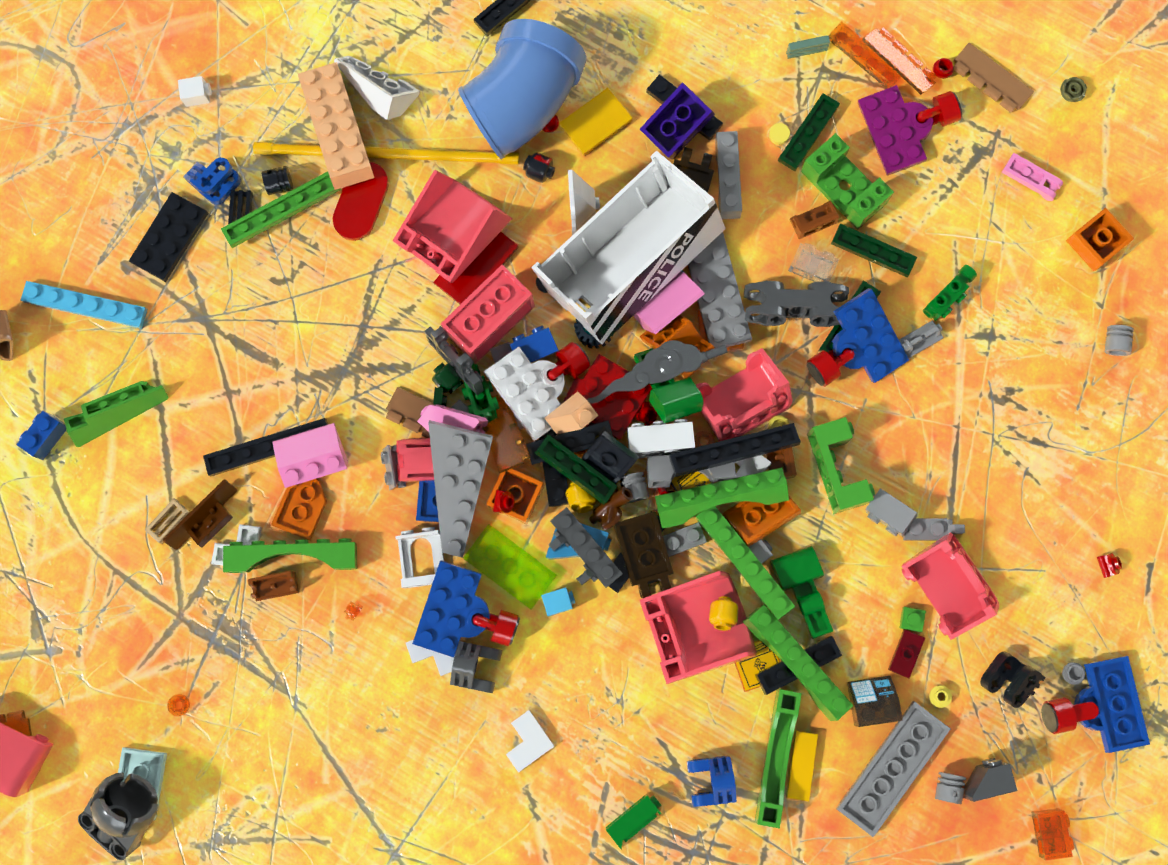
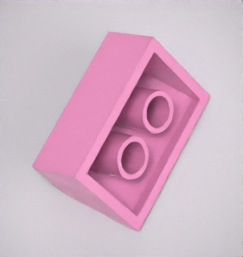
(668, 303)
(309, 455)

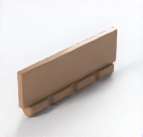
(989, 73)
(409, 407)

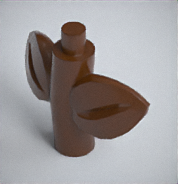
(610, 512)

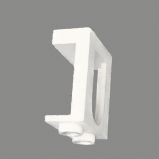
(404, 543)

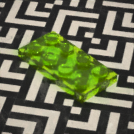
(510, 566)

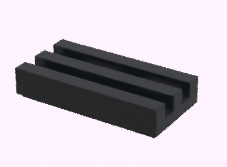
(232, 206)

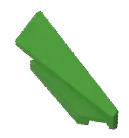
(112, 411)

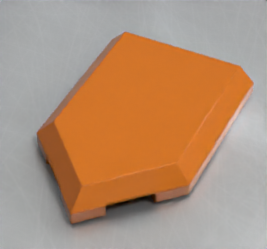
(301, 509)

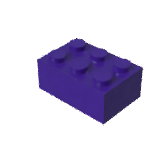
(677, 121)

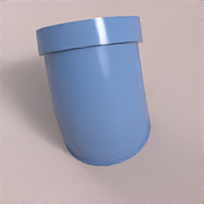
(523, 83)

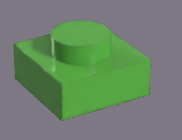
(912, 619)

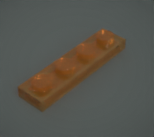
(858, 51)

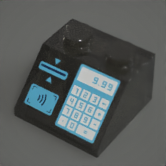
(874, 701)

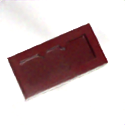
(906, 653)

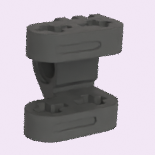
(465, 666)

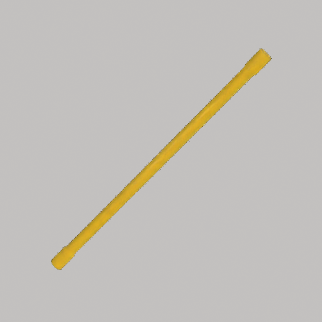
(270, 148)

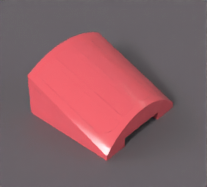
(449, 226)
(683, 629)

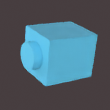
(558, 601)

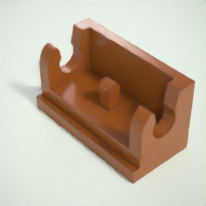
(814, 220)
(783, 459)
(274, 585)

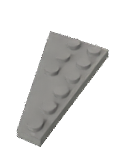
(458, 470)

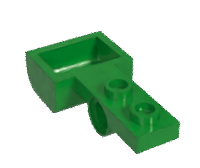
(672, 398)
(798, 572)

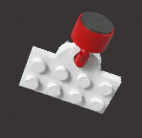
(534, 387)

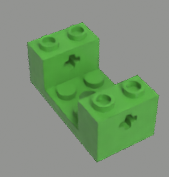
(829, 167)
(824, 438)

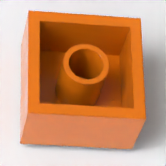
(1099, 239)
(524, 490)

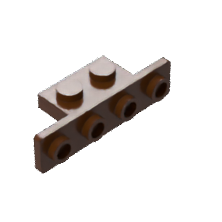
(204, 519)

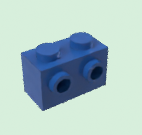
(535, 345)
(42, 435)

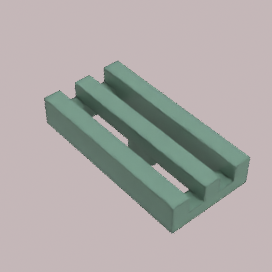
(808, 47)

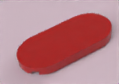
(360, 205)

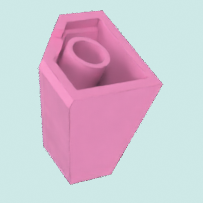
(451, 417)

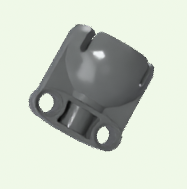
(120, 813)

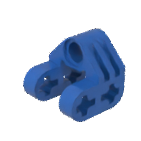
(212, 179)
(721, 780)

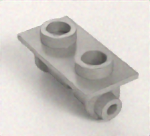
(921, 338)
(389, 458)

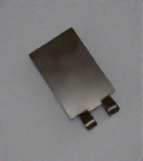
(698, 173)
(644, 552)

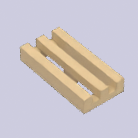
(174, 502)

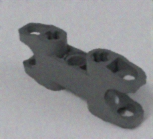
(794, 303)

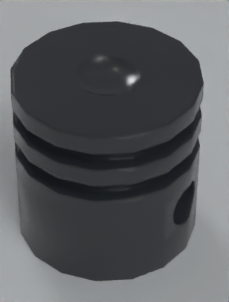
(277, 180)

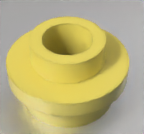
(933, 696)

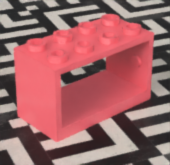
(488, 314)

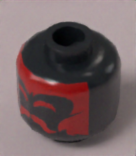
(539, 167)

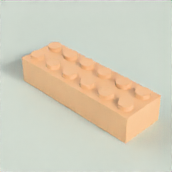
(335, 126)

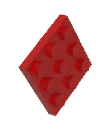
(618, 407)

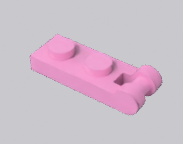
(1032, 176)

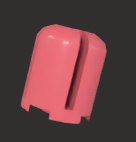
(414, 460)

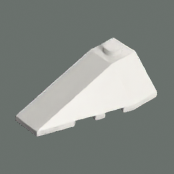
(381, 93)
(582, 201)

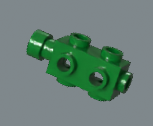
(951, 293)
(483, 404)

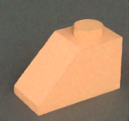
(571, 415)

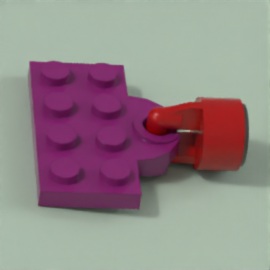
(901, 126)

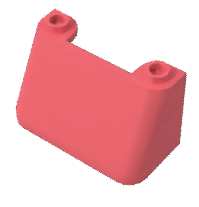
(746, 398)
(952, 585)
(20, 760)

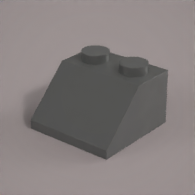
(990, 780)

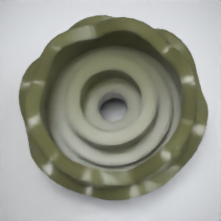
(1078, 86)

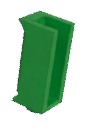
(633, 819)

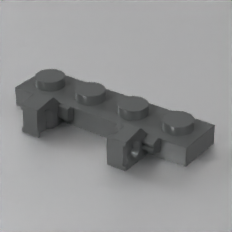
(462, 364)
(596, 561)

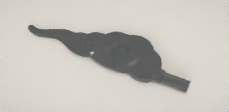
(661, 366)

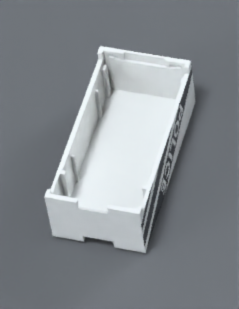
(631, 248)

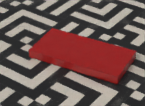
(484, 265)

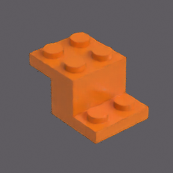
(679, 330)

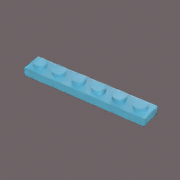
(84, 304)

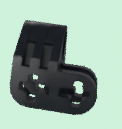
(1022, 678)

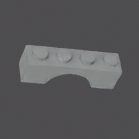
(729, 175)
(661, 472)

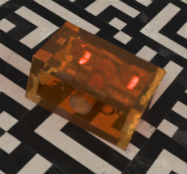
(1052, 834)

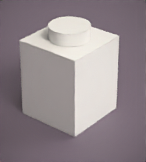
(194, 91)

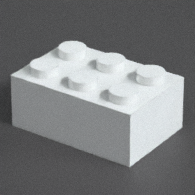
(660, 438)

